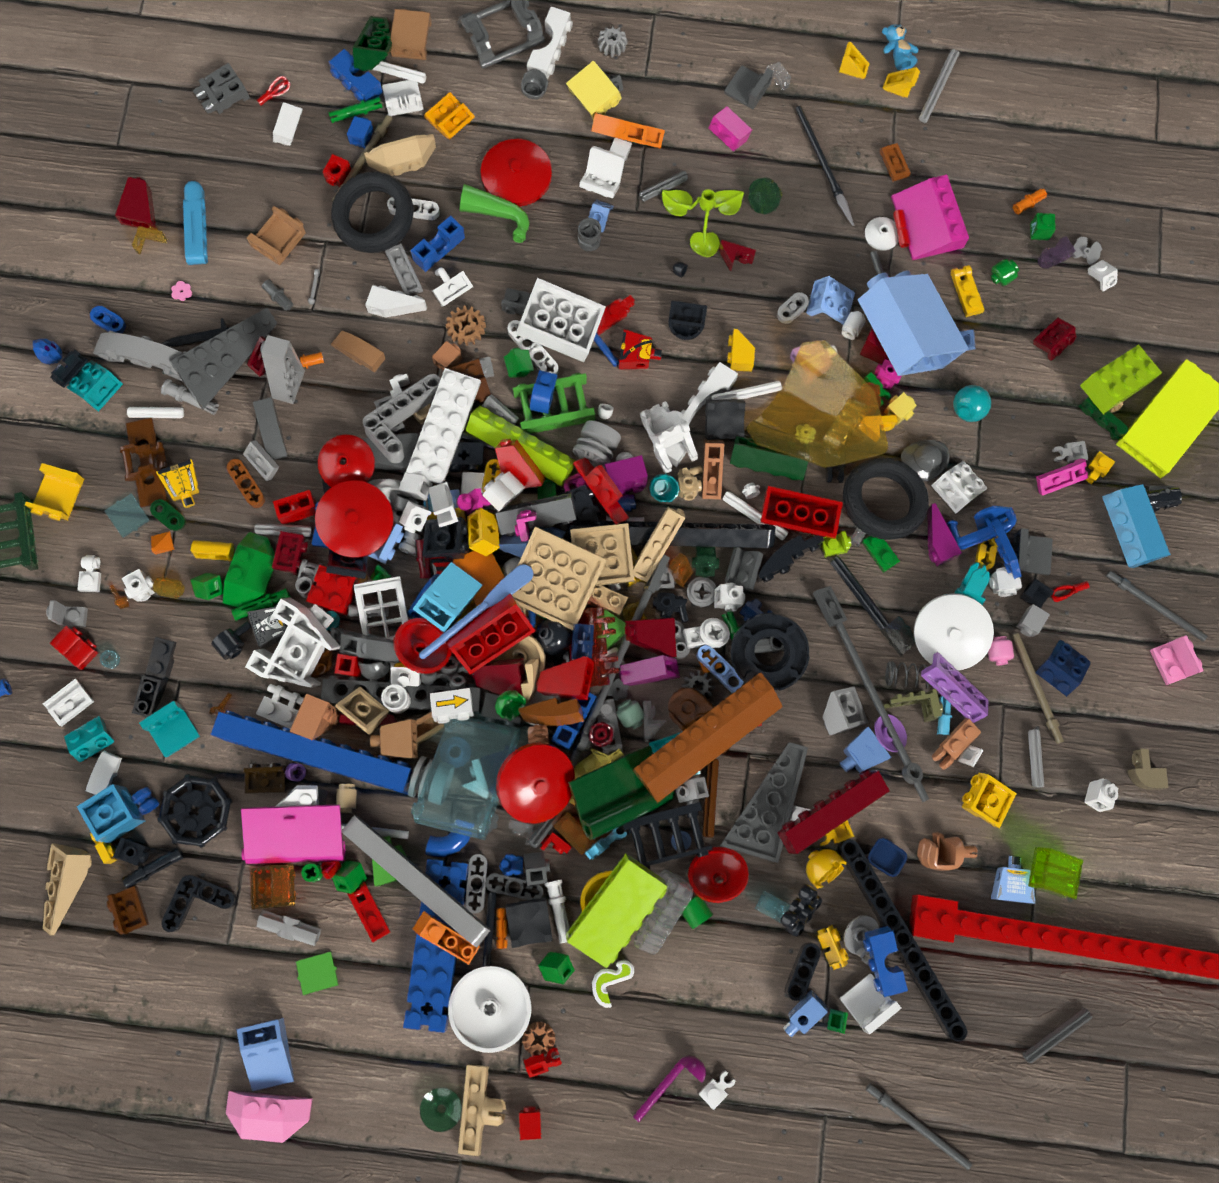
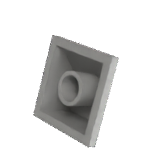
(843, 711)

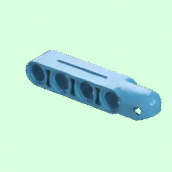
(195, 224)

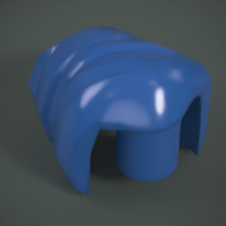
(511, 865)

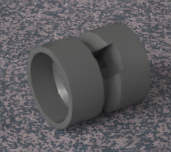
(589, 234)
(399, 503)

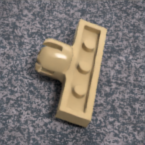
(477, 1110)

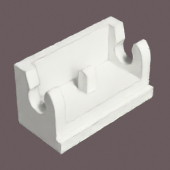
(286, 124)

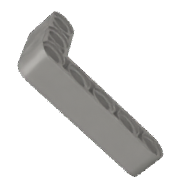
(411, 400)

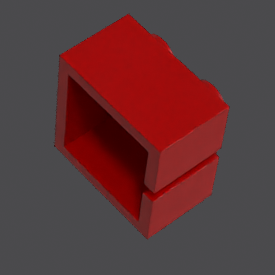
(332, 591)

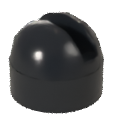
(680, 269)

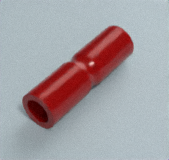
(902, 231)

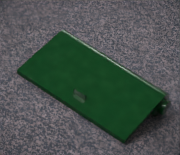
(613, 795)

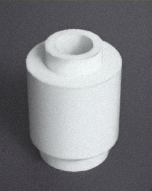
(853, 325)

